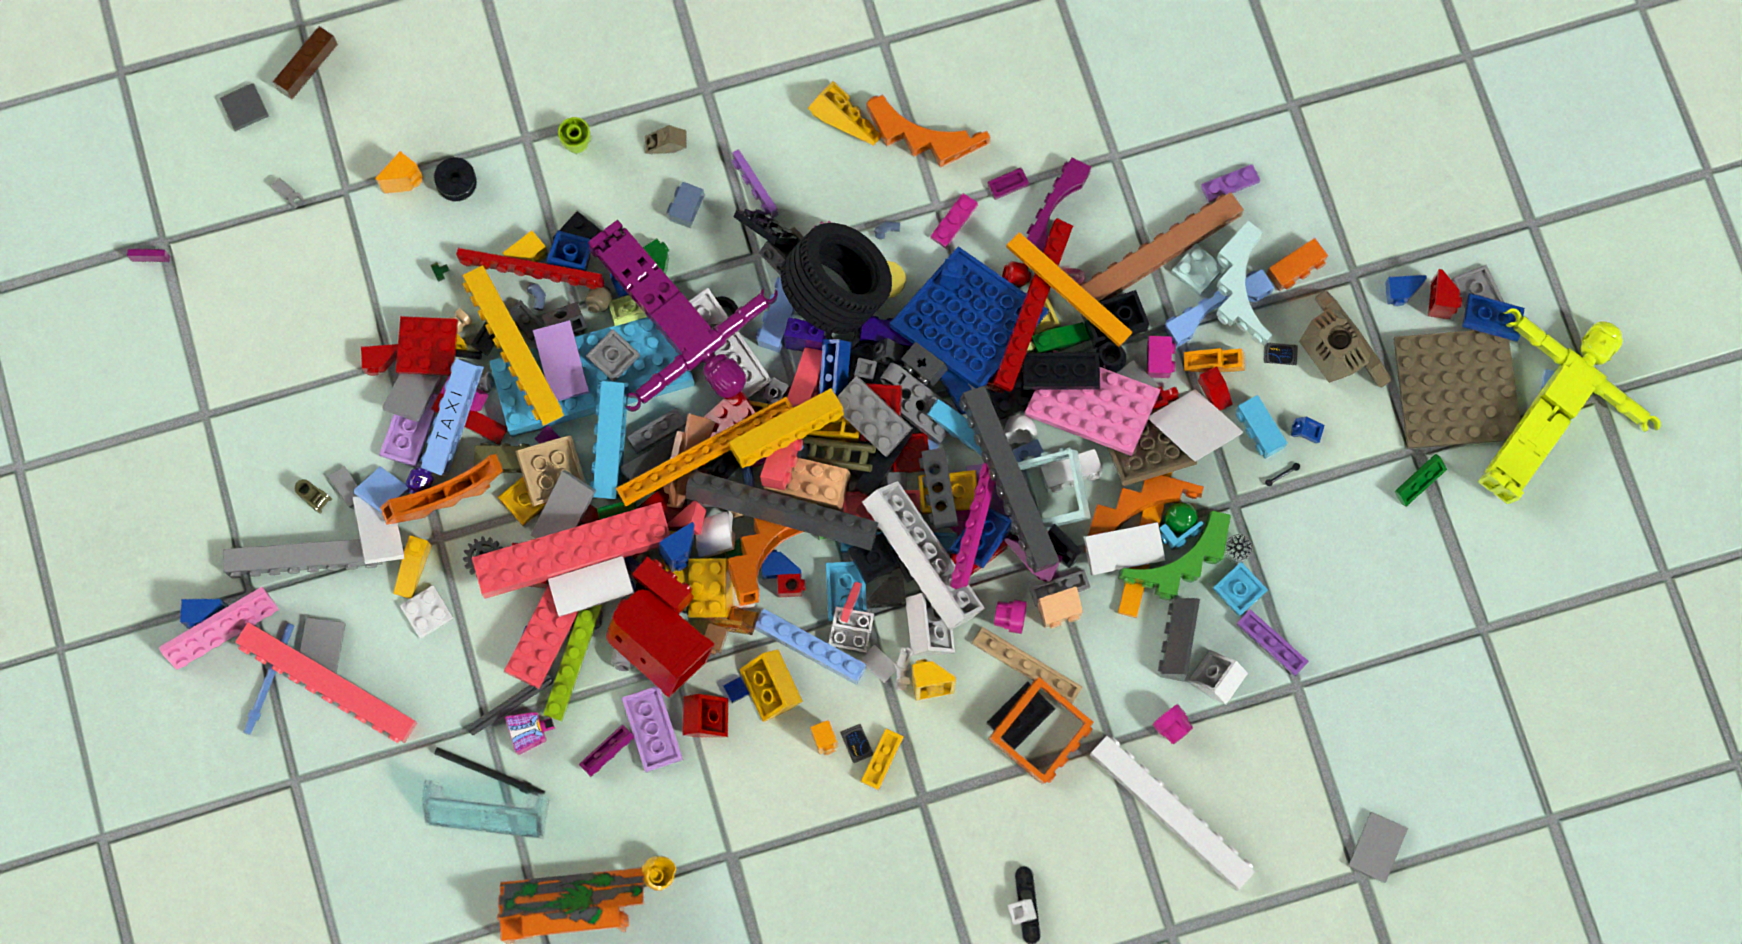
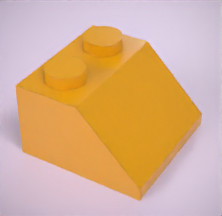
(399, 175)

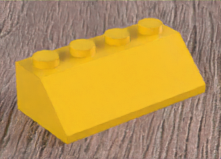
(931, 680)

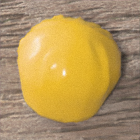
(658, 872)

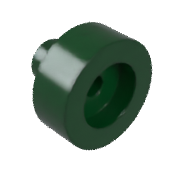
(439, 271)

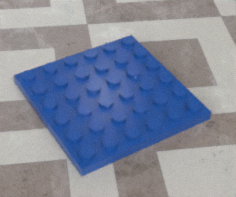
(966, 324)

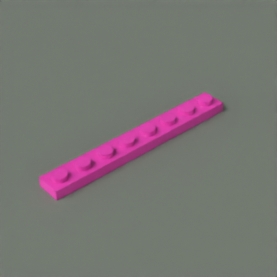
(973, 530)

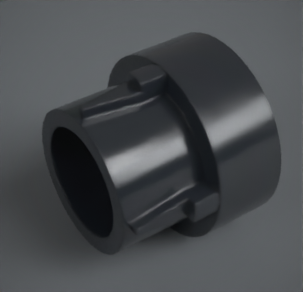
(1116, 352)

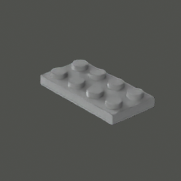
(872, 416)

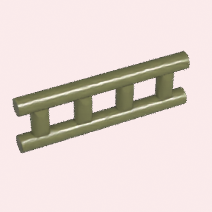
(847, 446)

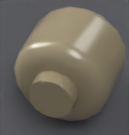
(598, 299)

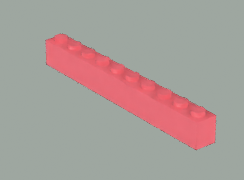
(325, 682)

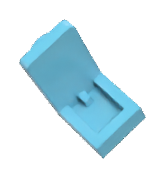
(1172, 541)

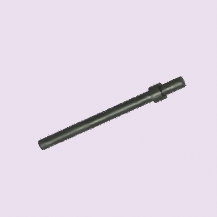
(525, 787)

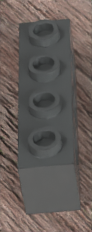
(947, 517)

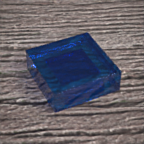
(736, 690)

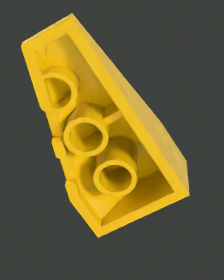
(835, 109)

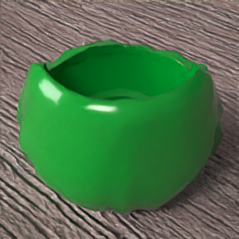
(1181, 517)

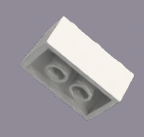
(926, 629)

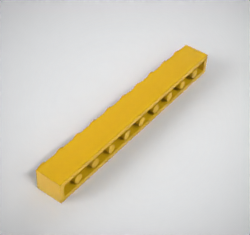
(513, 346)

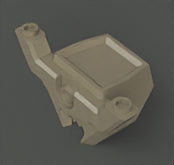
(1338, 344)

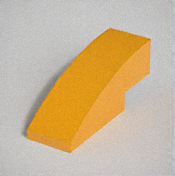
(1204, 360)

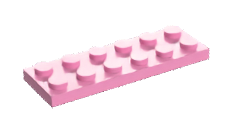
(218, 628)

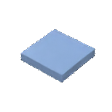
(380, 488)

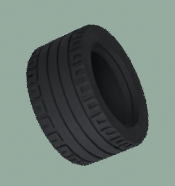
(818, 296)

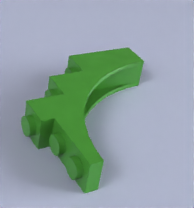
(1167, 578)

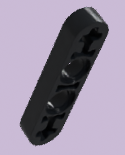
(1032, 889)

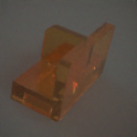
(739, 621)

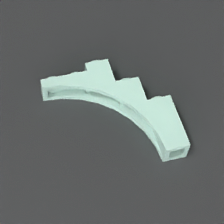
(1232, 284)

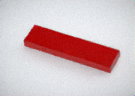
(479, 424)

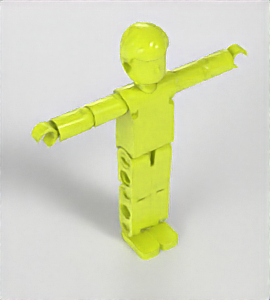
(1558, 404)

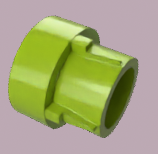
(571, 126)

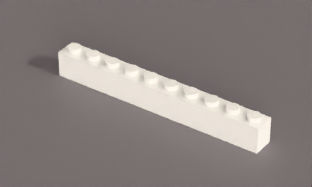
(1172, 813)

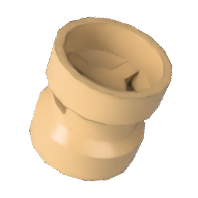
(463, 317)

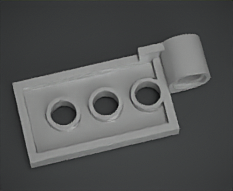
(917, 392)

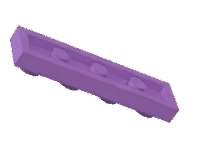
(757, 189)
(1272, 642)

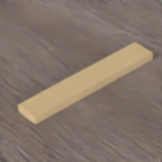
(1025, 663)

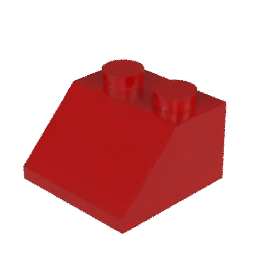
(1444, 296)
(705, 716)

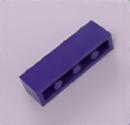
(878, 330)

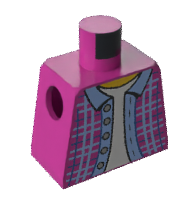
(528, 731)

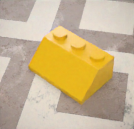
(770, 685)

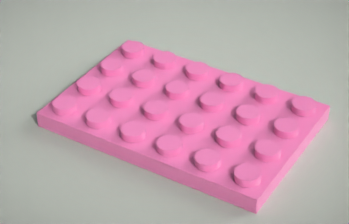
(1105, 415)

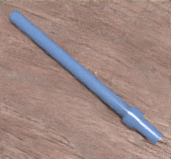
(255, 714)

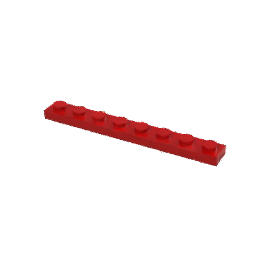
(535, 269)

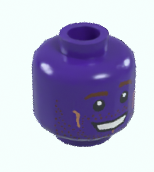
(419, 480)

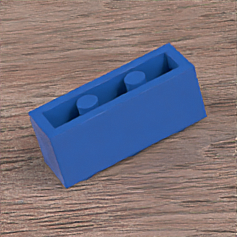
(834, 365)

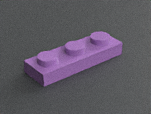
(1230, 182)

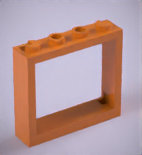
(1072, 746)

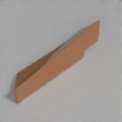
(696, 431)

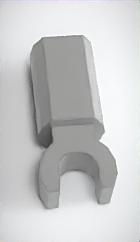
(286, 191)

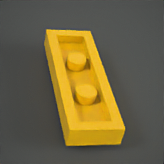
(882, 759)

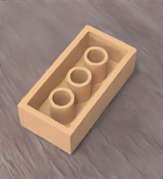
(817, 484)

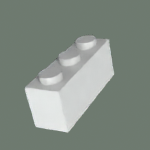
(1059, 473)

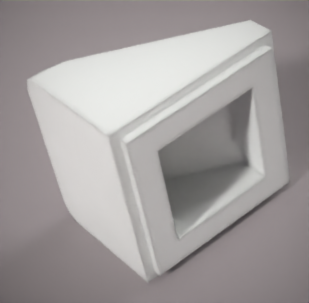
(1022, 911)

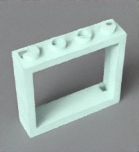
(1063, 454)

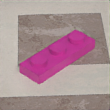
(954, 220)

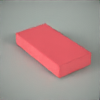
(850, 602)

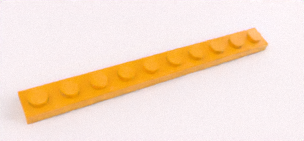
(697, 455)

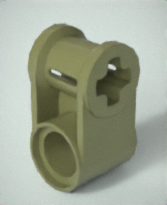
(314, 497)

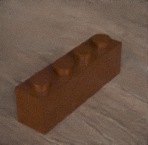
(305, 62)

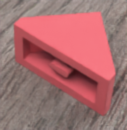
(692, 513)

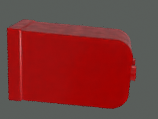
(658, 641)

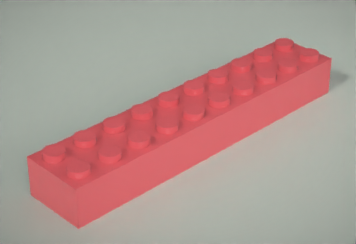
(570, 550)

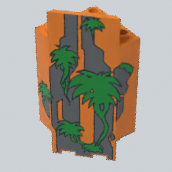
(568, 903)

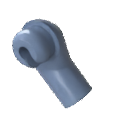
(885, 227)
(535, 290)

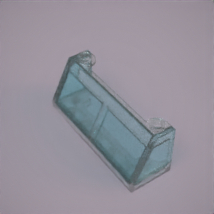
(485, 815)

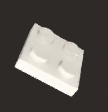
(426, 612)

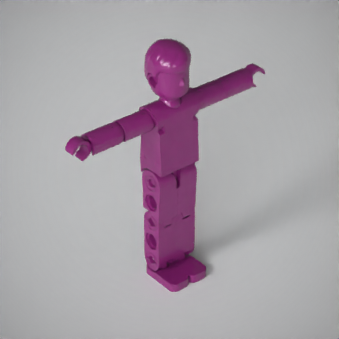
(674, 317)

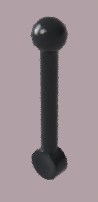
(1296, 466)

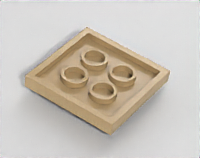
(543, 465)

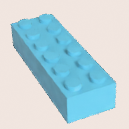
(610, 438)

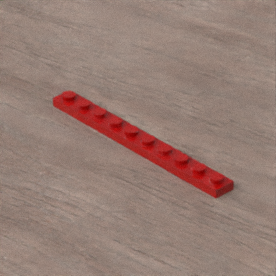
(1031, 310)

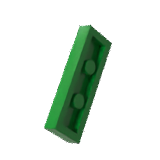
(1420, 480)

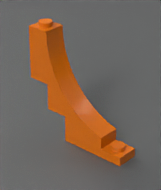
(944, 145)
(1154, 492)

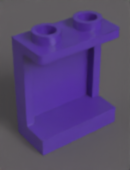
(802, 334)

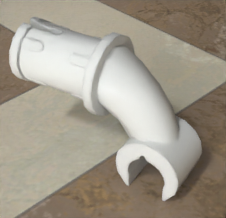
(902, 666)

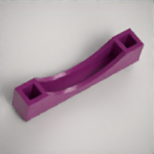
(1073, 179)

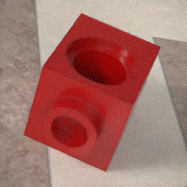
(783, 591)

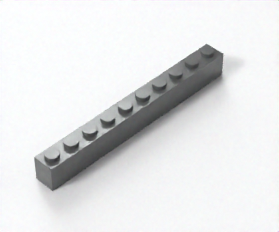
(1008, 479)
(781, 510)

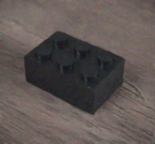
(1126, 309)

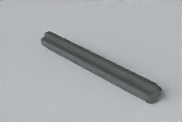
(507, 706)

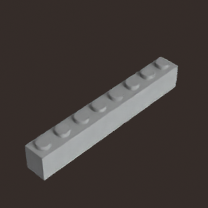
(294, 558)

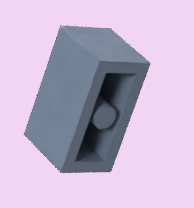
(686, 204)

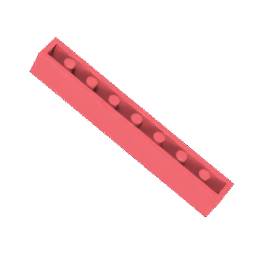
(778, 466)

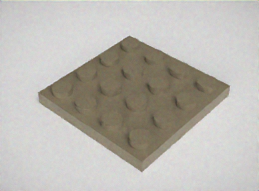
(1152, 456)

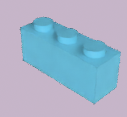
(1260, 427)

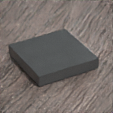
(244, 107)

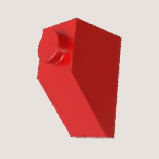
(378, 358)
(1215, 388)

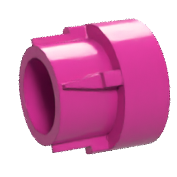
(1011, 615)
(1173, 724)

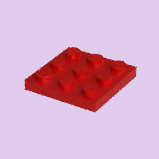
(426, 345)

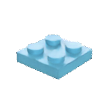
(1240, 589)

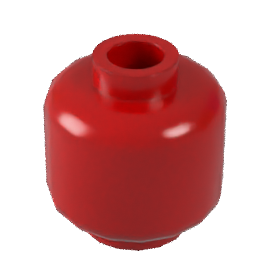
(1016, 273)

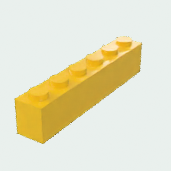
(786, 428)

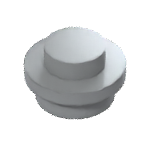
(487, 382)

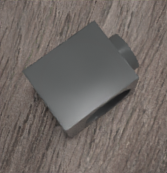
(888, 352)

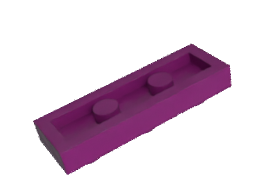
(606, 750)

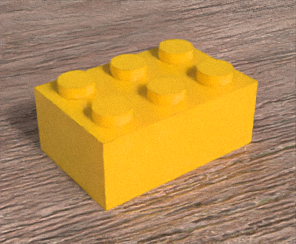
(710, 588)

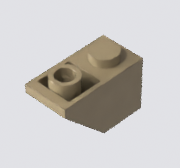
(666, 140)

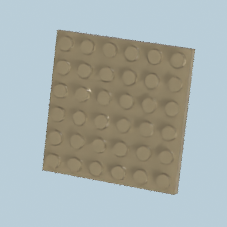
(1456, 388)

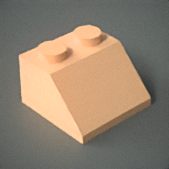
(1060, 608)

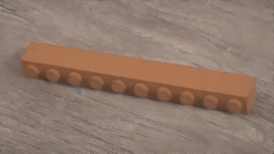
(1164, 248)

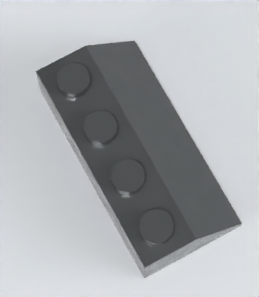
(1179, 638)

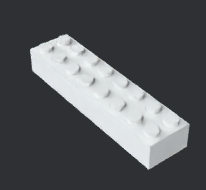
(922, 554)

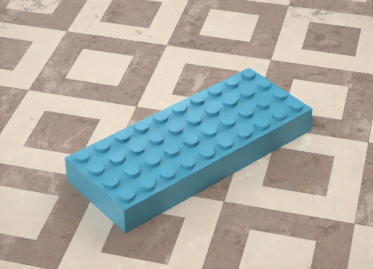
(640, 334)

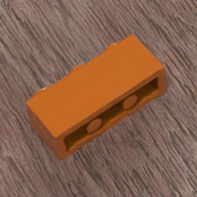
(1297, 265)

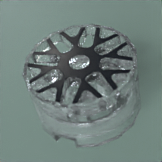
(1238, 548)

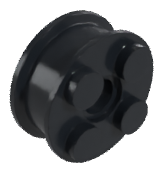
(452, 168)

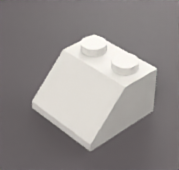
(1218, 676)

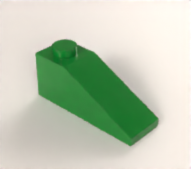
(1060, 338)

